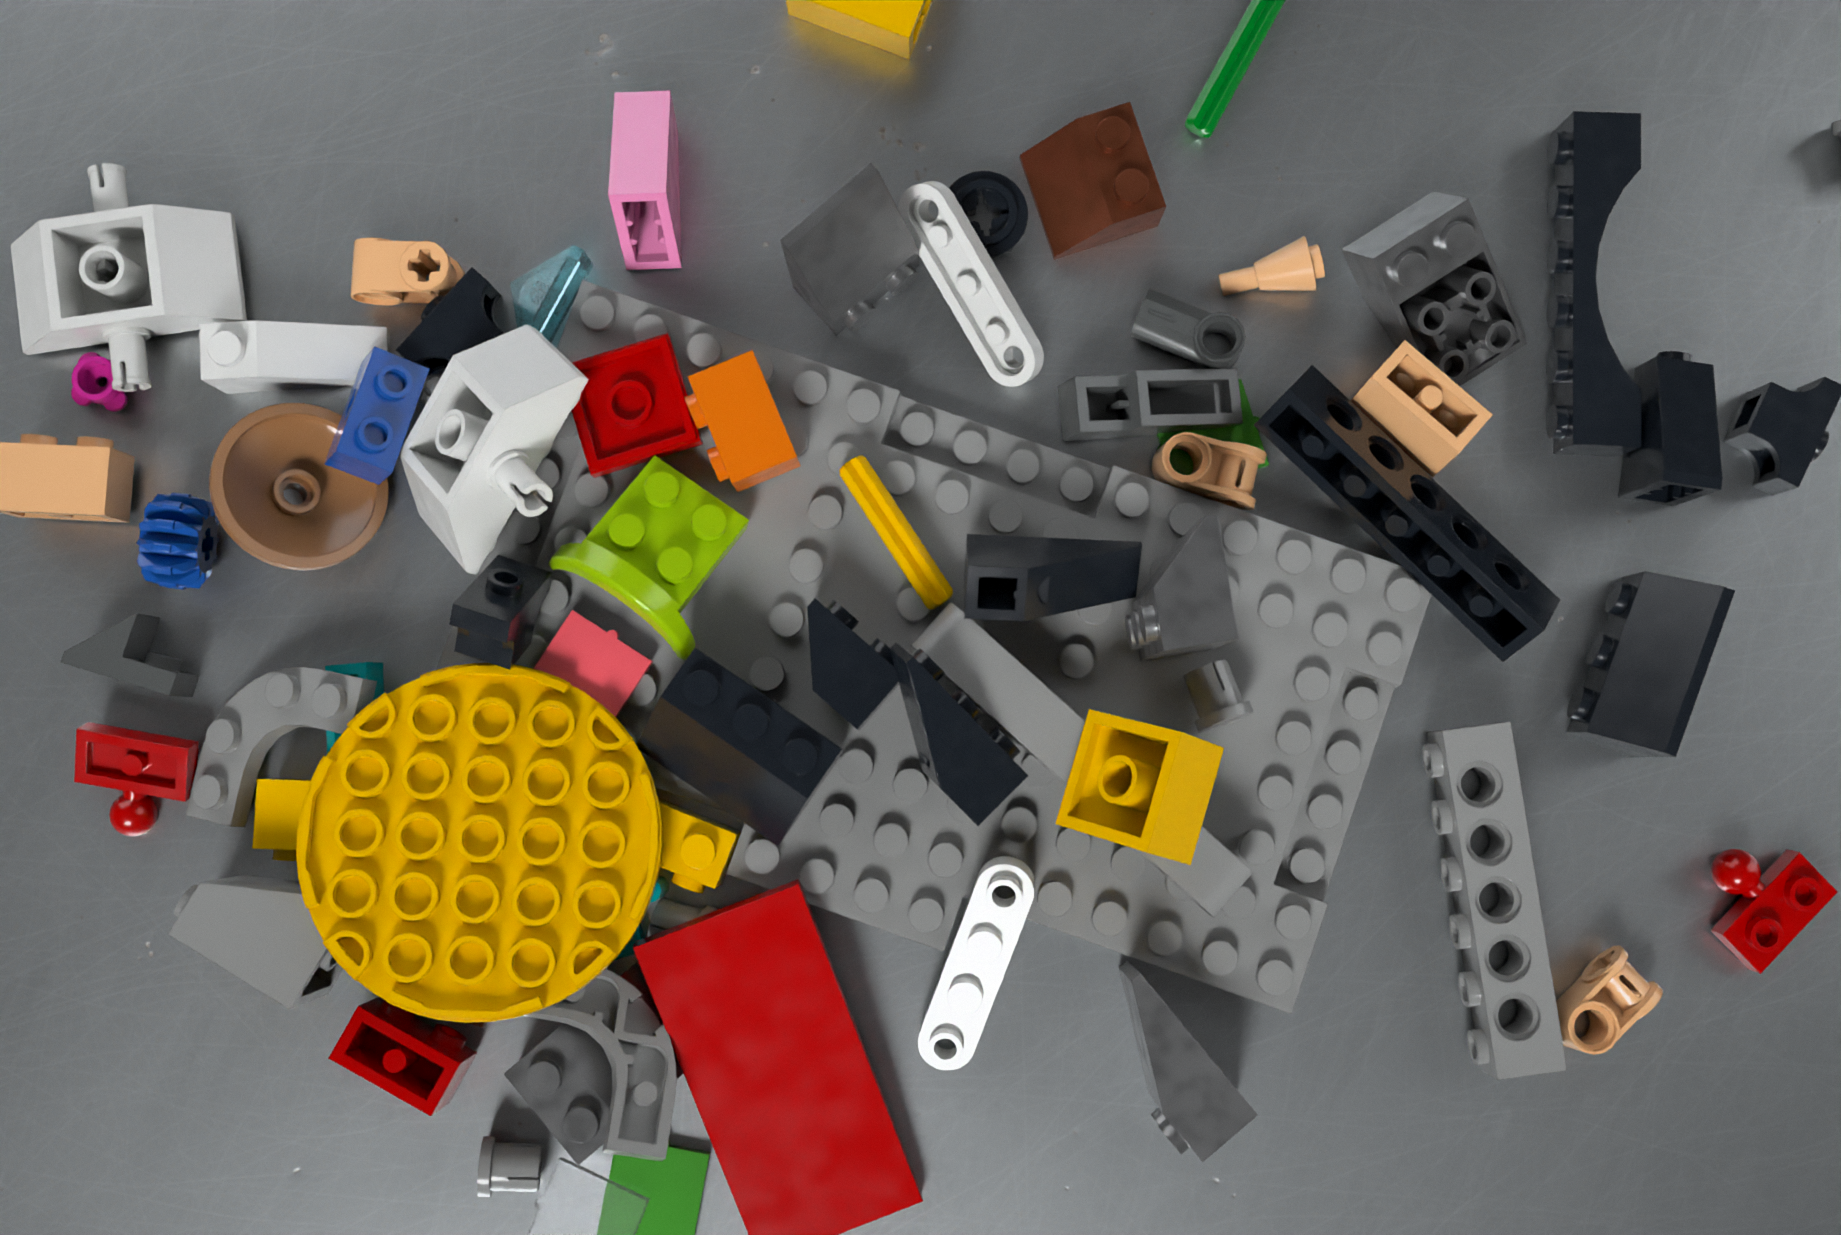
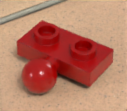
(138, 766)
(1771, 906)

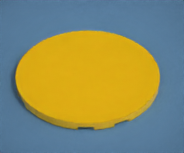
(479, 843)

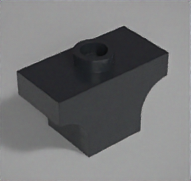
(453, 323)
(1783, 431)
(500, 611)

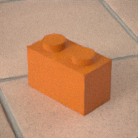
(742, 421)

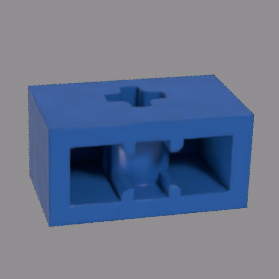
(377, 416)

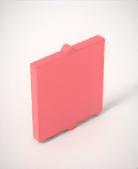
(594, 662)

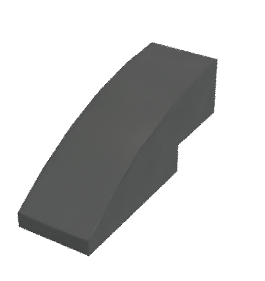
(1149, 403)

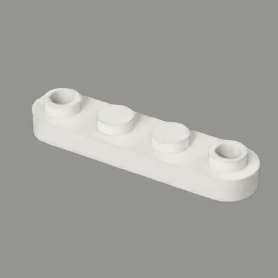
(971, 284)
(976, 963)

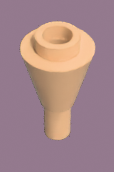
(1286, 269)

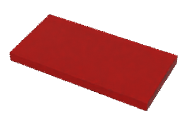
(778, 1067)

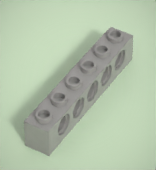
(1534, 1039)

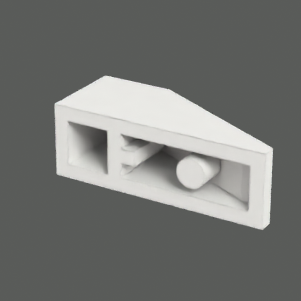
(284, 354)

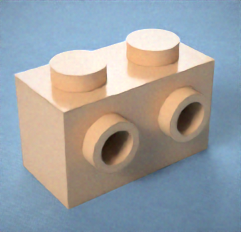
(1421, 408)
(65, 480)

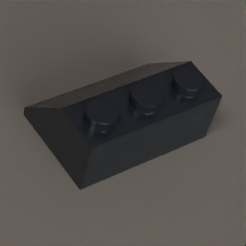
(1648, 664)
(737, 746)

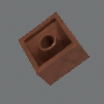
(1093, 182)

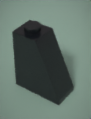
(1678, 433)

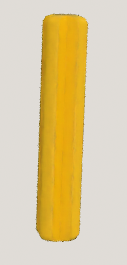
(896, 532)

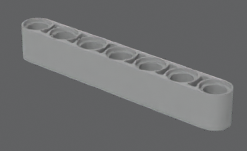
(1052, 735)

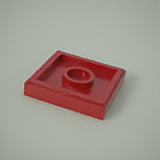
(633, 406)

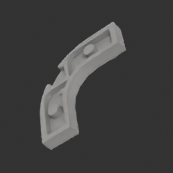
(255, 721)
(639, 1058)

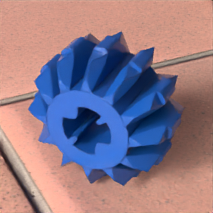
(178, 541)

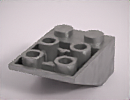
(1437, 286)

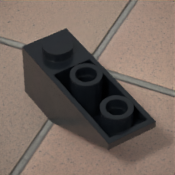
(1045, 576)
(951, 746)

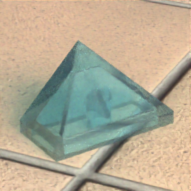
(549, 290)

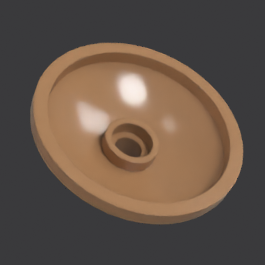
(286, 450)

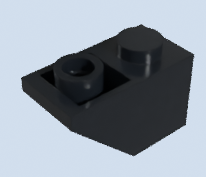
(844, 667)

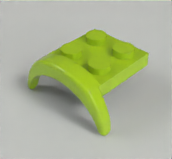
(657, 548)

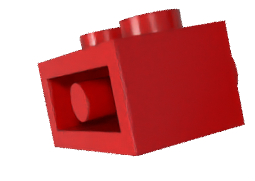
(404, 1054)

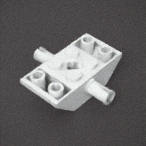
(125, 276)
(485, 438)

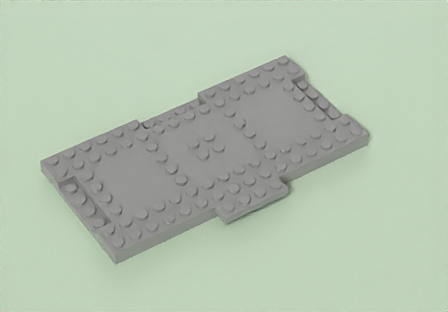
(879, 840)

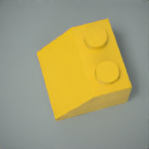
(1140, 785)

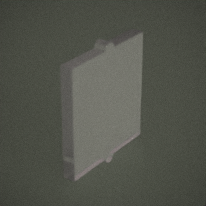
(586, 1204)

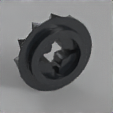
(1000, 196)

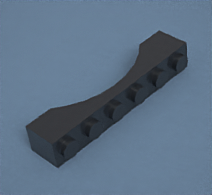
(1593, 395)

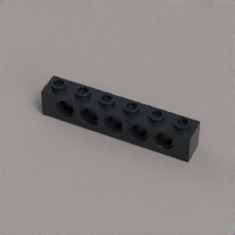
(1409, 514)

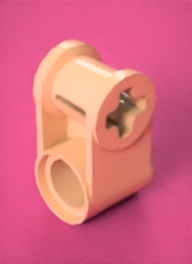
(396, 271)
(1220, 468)
(1611, 996)

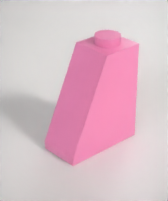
(646, 180)

